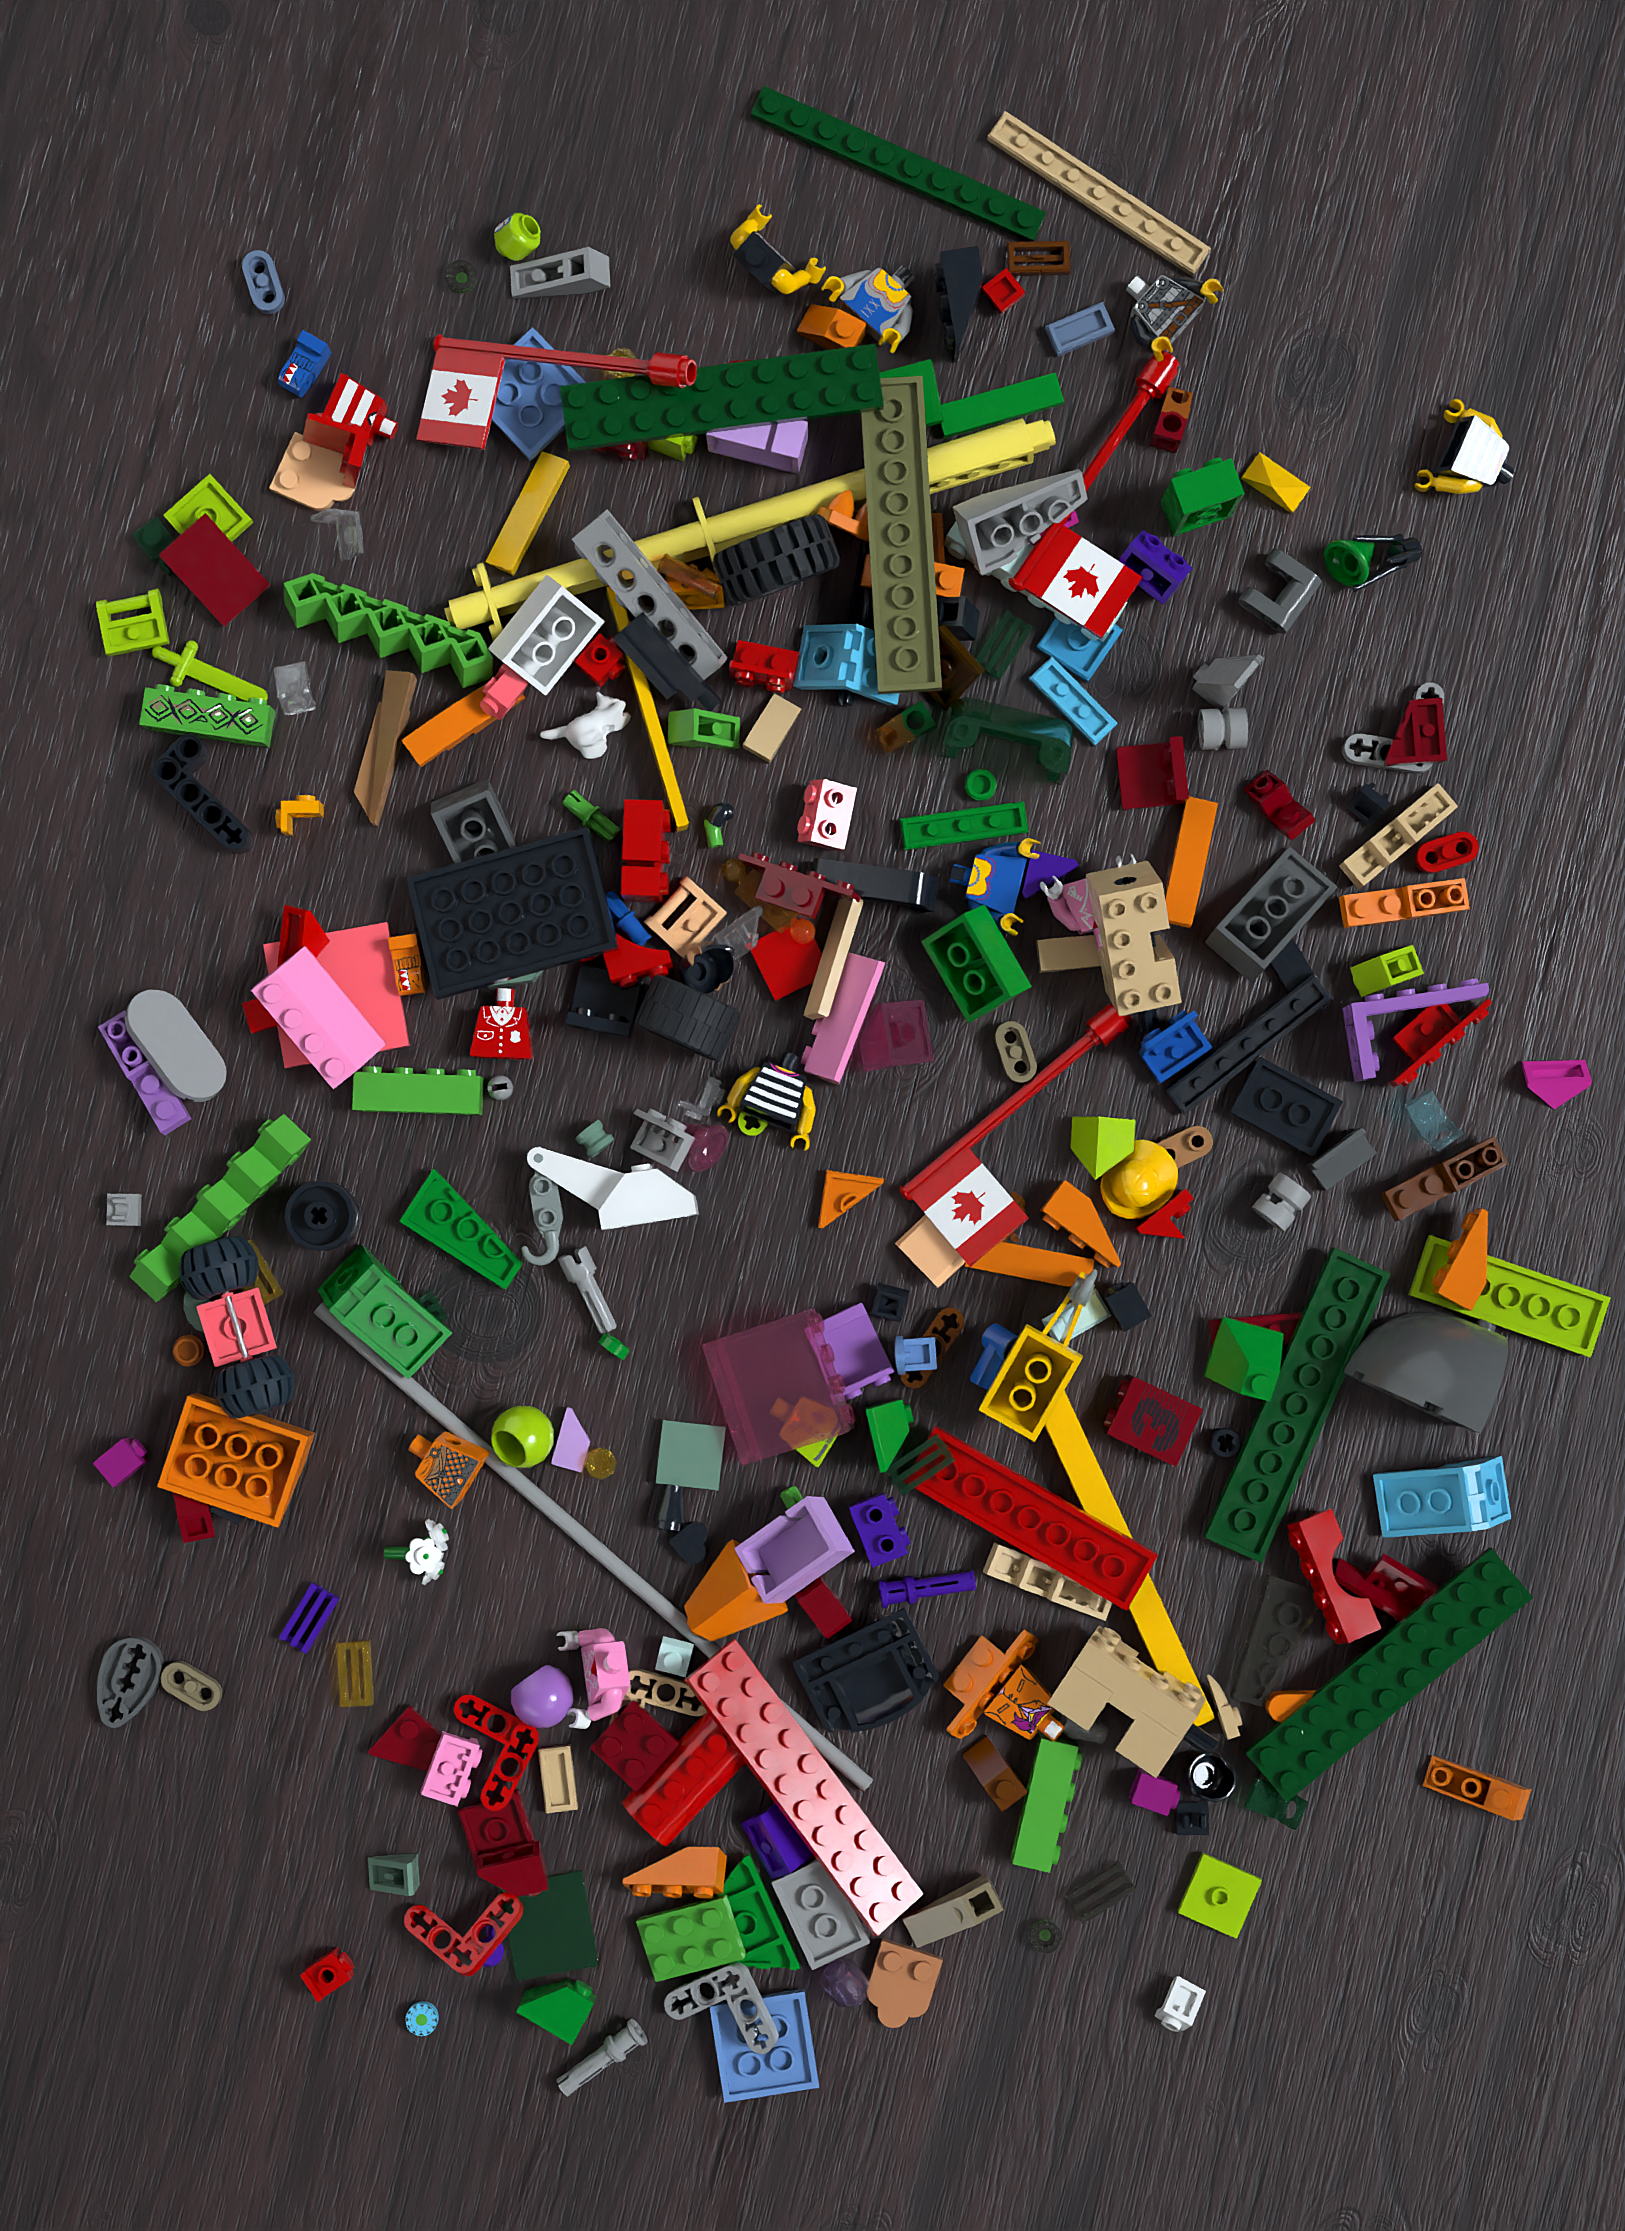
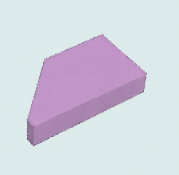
(571, 1444)

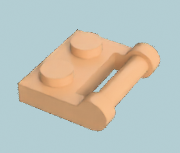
(693, 923)

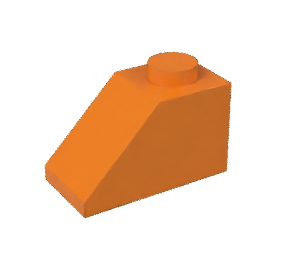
(831, 327)

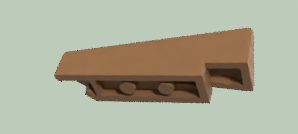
(384, 743)

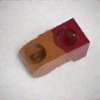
(1172, 420)

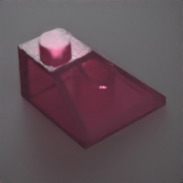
(896, 1036)

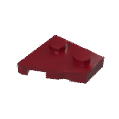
(1419, 735)
(408, 1741)

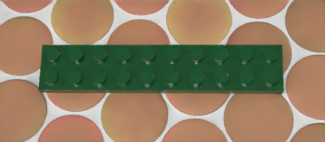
(723, 398)
(1301, 1401)
(1388, 1674)

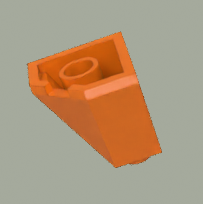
(727, 1599)

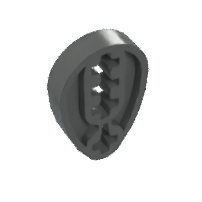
(113, 1668)

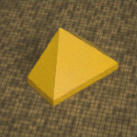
(1275, 482)

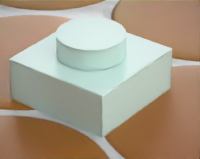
(674, 1656)

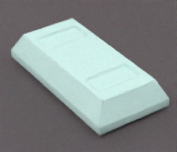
(1090, 1315)

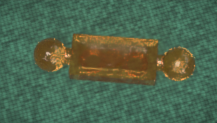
(734, 871)

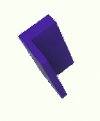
(776, 1842)

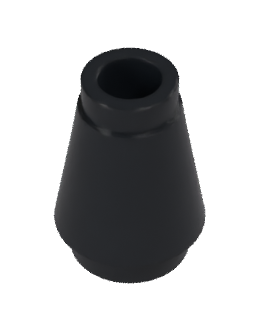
(669, 1511)

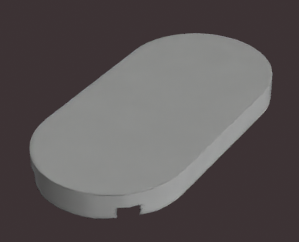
(175, 1045)

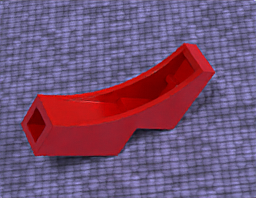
(635, 962)

